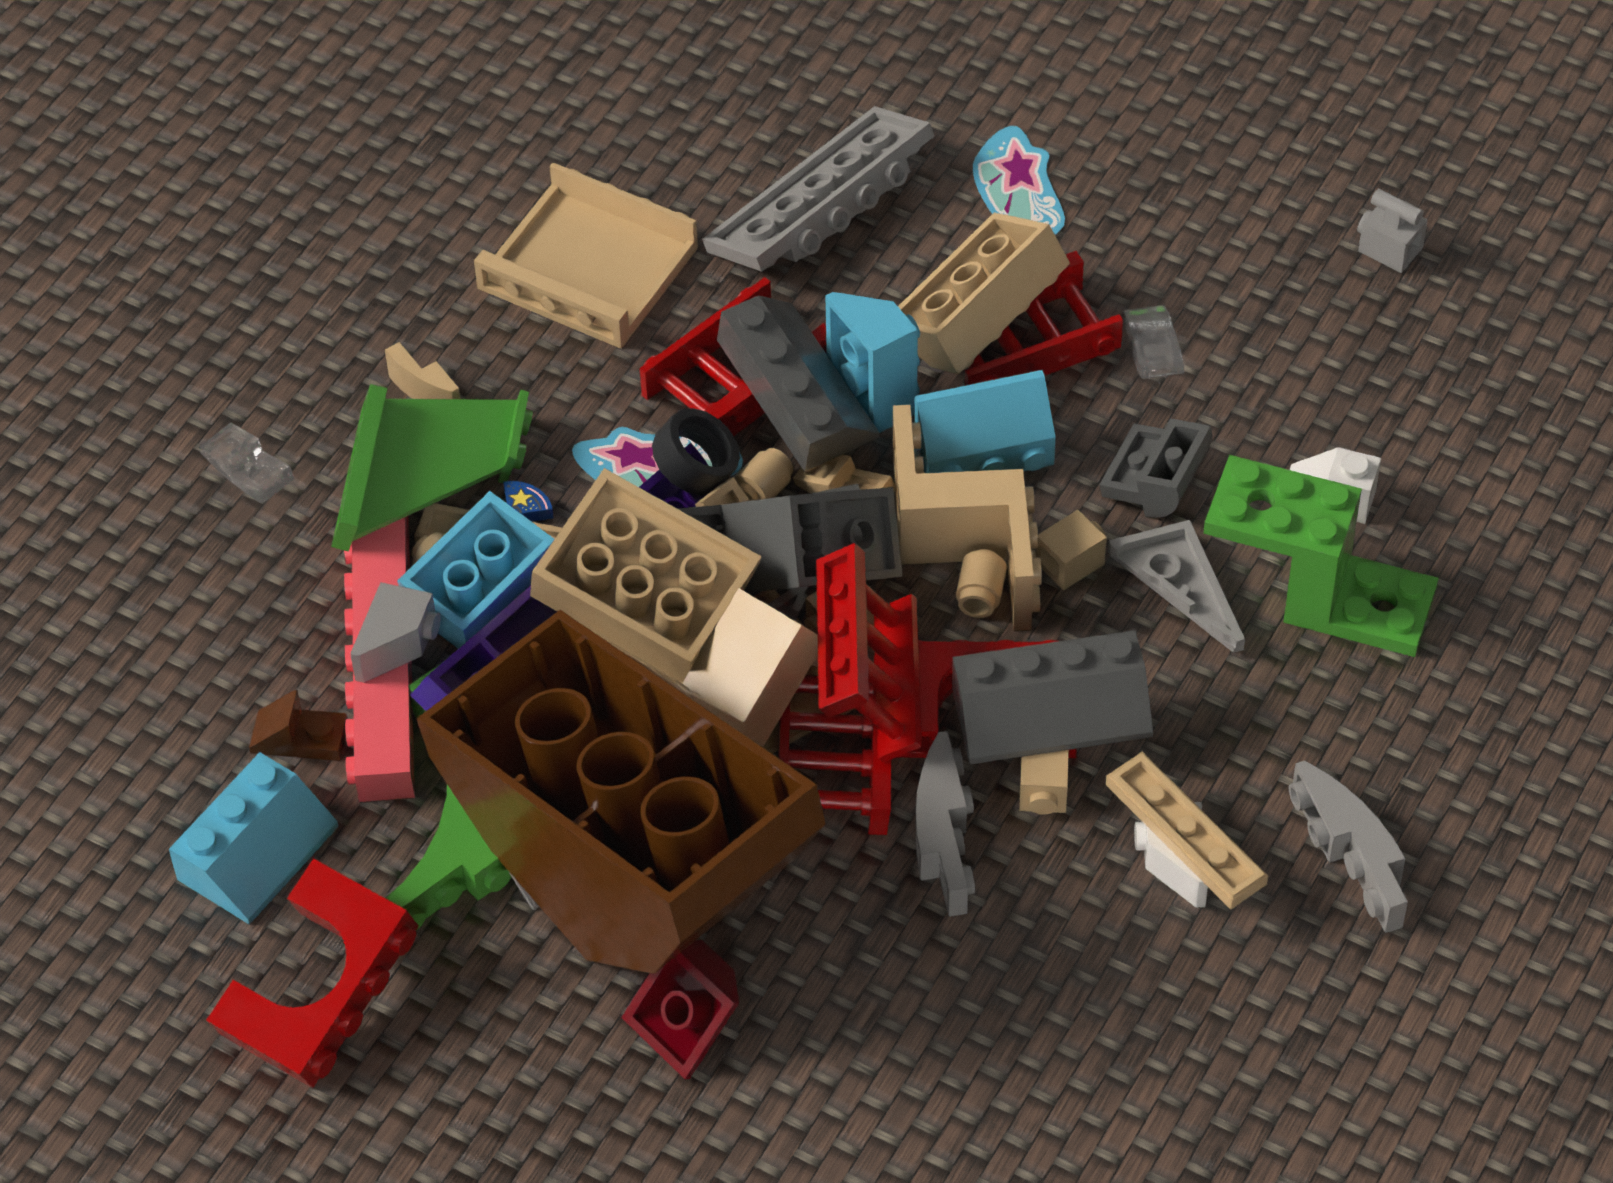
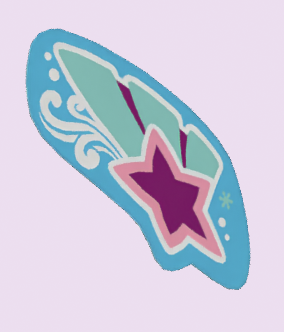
(1015, 179)
(626, 455)

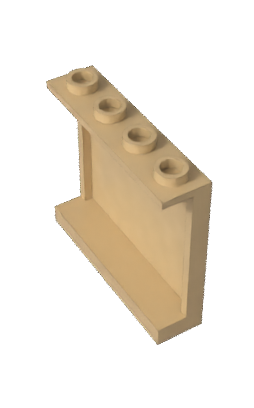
(590, 257)

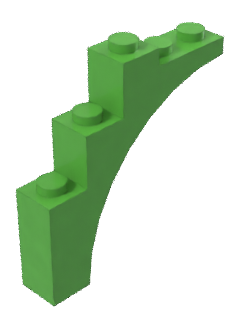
(453, 861)

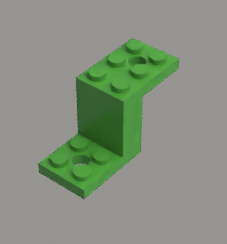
(1317, 528)

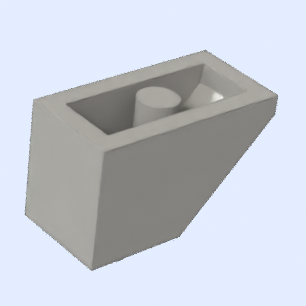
(394, 631)

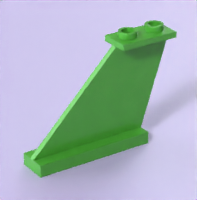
(422, 453)

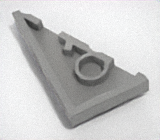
(1180, 572)

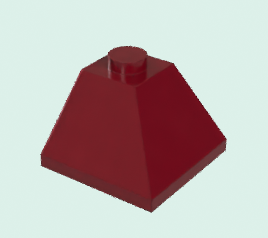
(685, 1006)

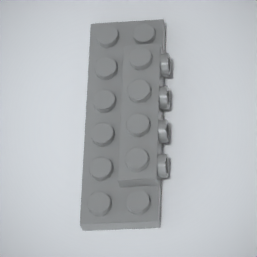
(822, 192)

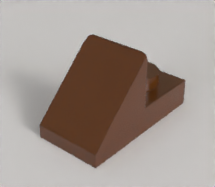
(294, 732)

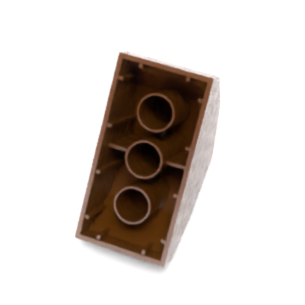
(615, 794)

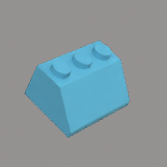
(874, 353)
(987, 426)
(478, 567)
(252, 839)

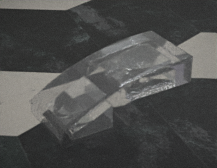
(1153, 341)
(245, 464)

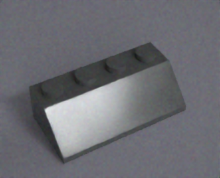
(794, 380)
(1052, 697)

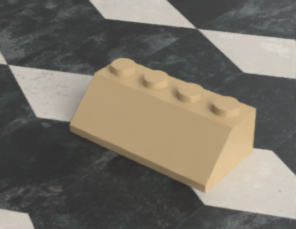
(983, 289)

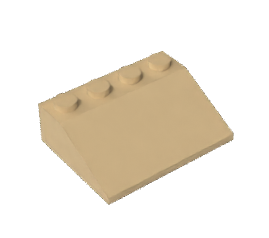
(642, 574)

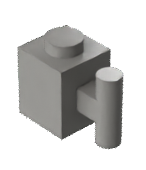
(1392, 231)

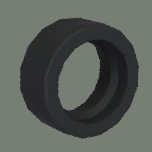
(680, 466)

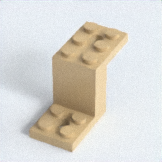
(963, 512)
(749, 666)

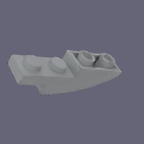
(941, 822)
(1352, 832)

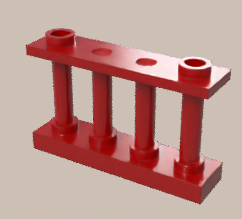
(1057, 350)
(663, 370)
(844, 659)
(870, 801)

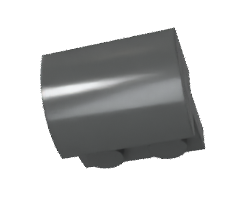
(1157, 465)

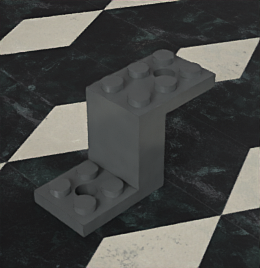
(805, 527)

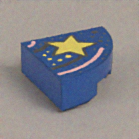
(528, 500)

